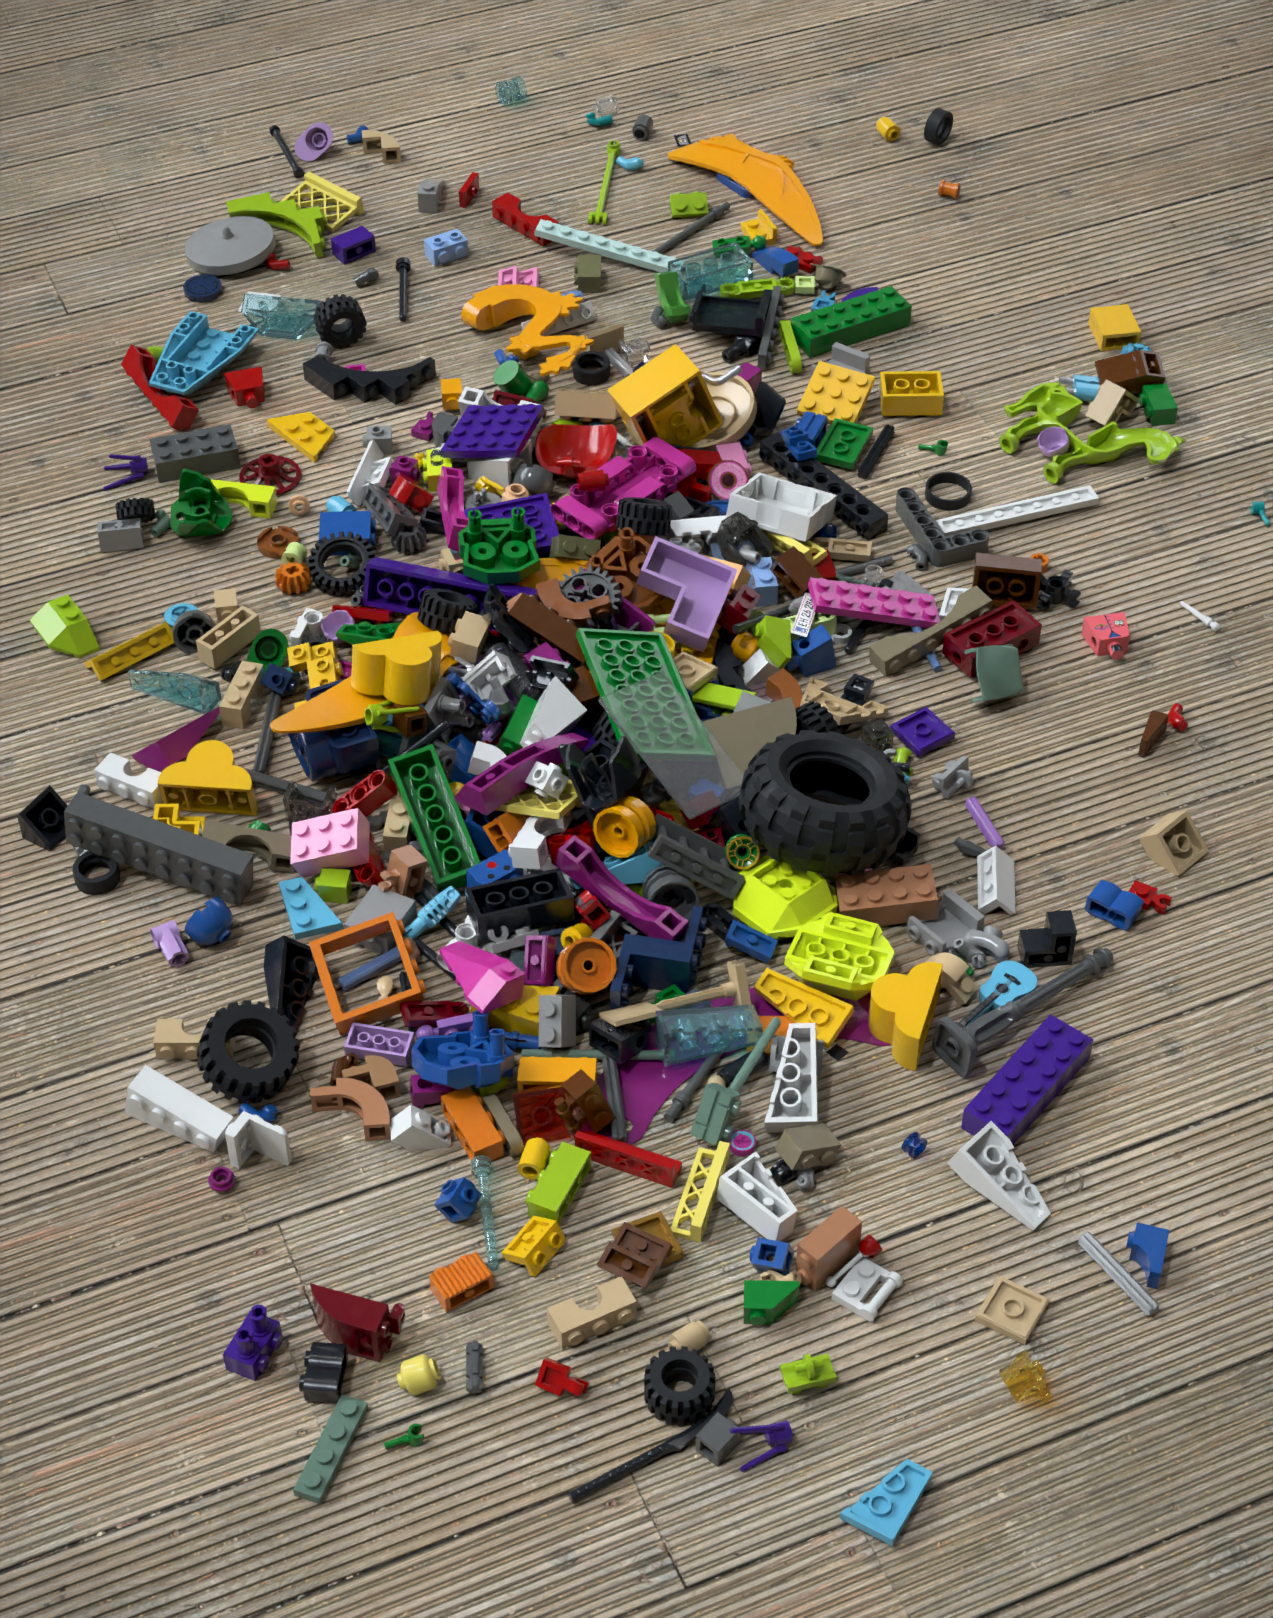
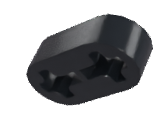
(719, 923)

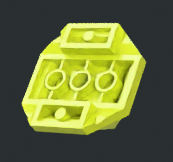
(781, 898)
(840, 955)

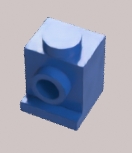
(767, 1248)

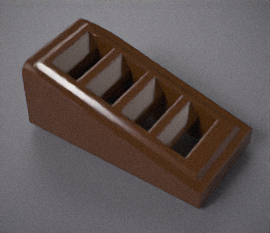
(1153, 731)

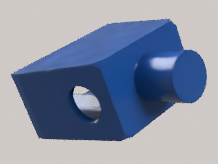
(812, 653)

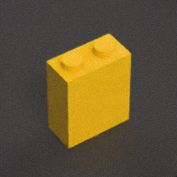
(1113, 327)

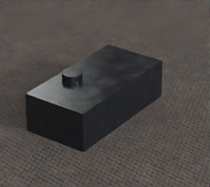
(520, 902)

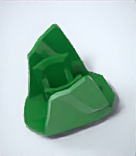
(201, 507)

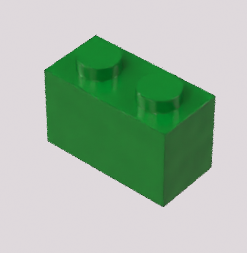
(1158, 404)

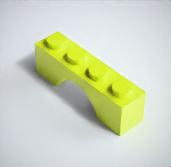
(258, 499)

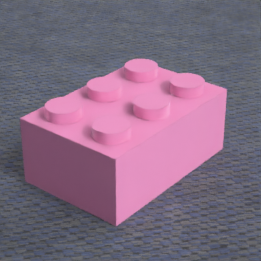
(330, 842)

